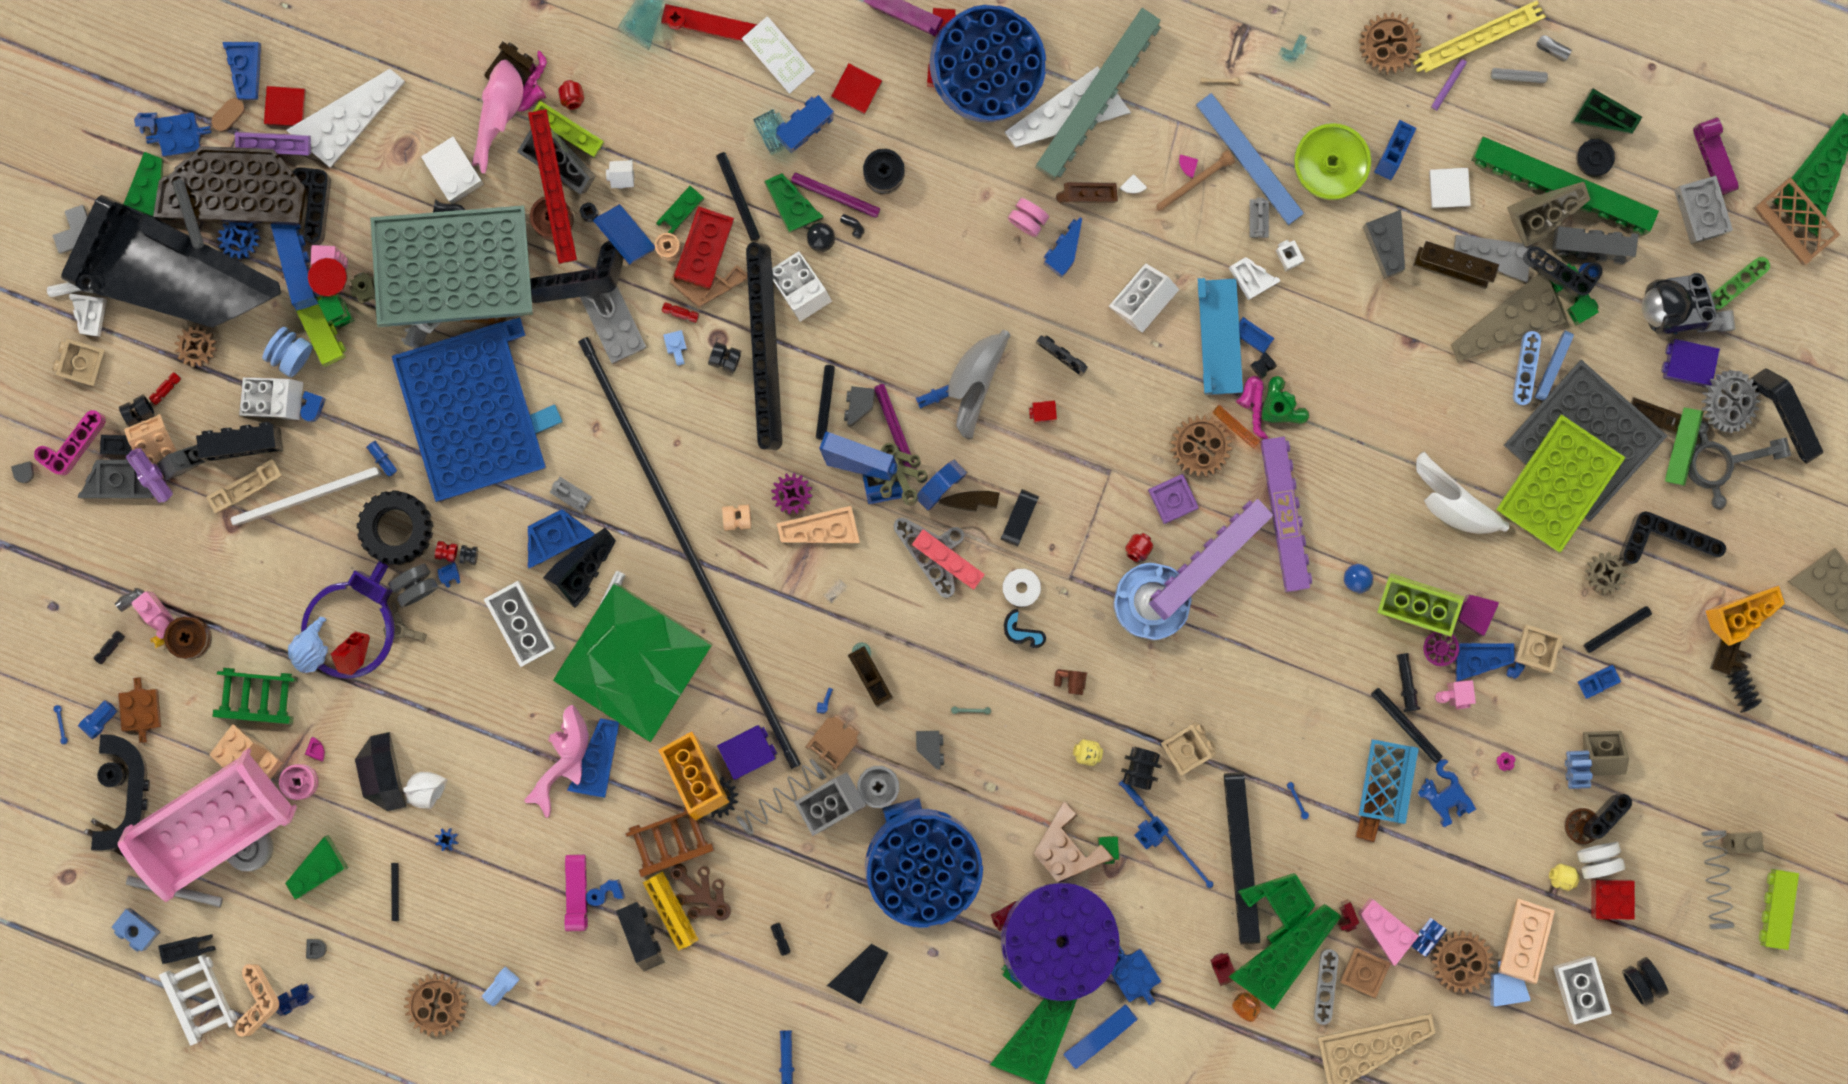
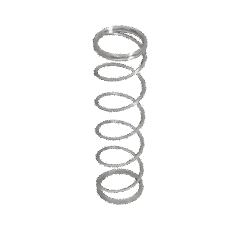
(750, 831)
(1718, 925)

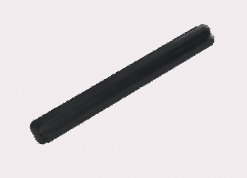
(738, 196)
(1406, 725)

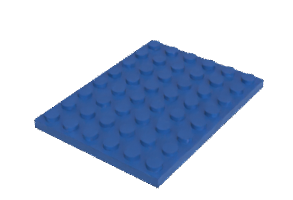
(468, 412)

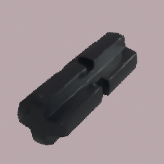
(779, 936)

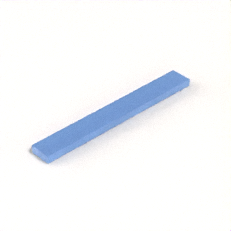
(1249, 159)

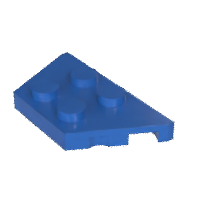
(553, 536)

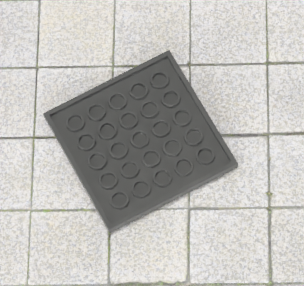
(1601, 412)

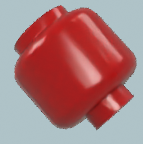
(571, 94)
(1139, 547)

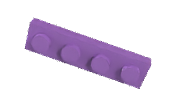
(280, 143)

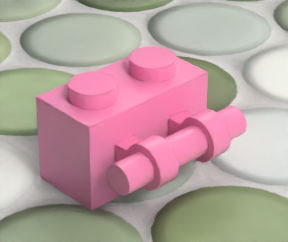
(1459, 694)

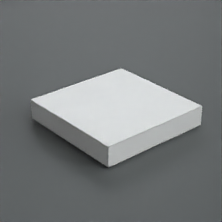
(1449, 188)

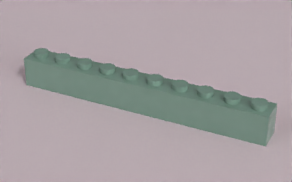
(1098, 93)

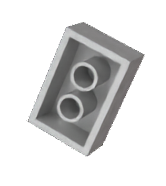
(829, 803)

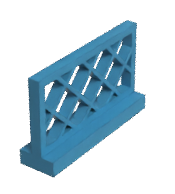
(1405, 782)

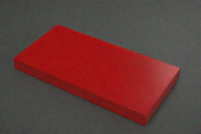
(704, 247)

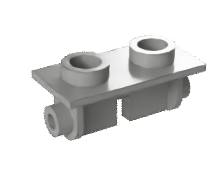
(1259, 218)
(570, 494)

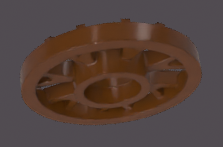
(1578, 825)

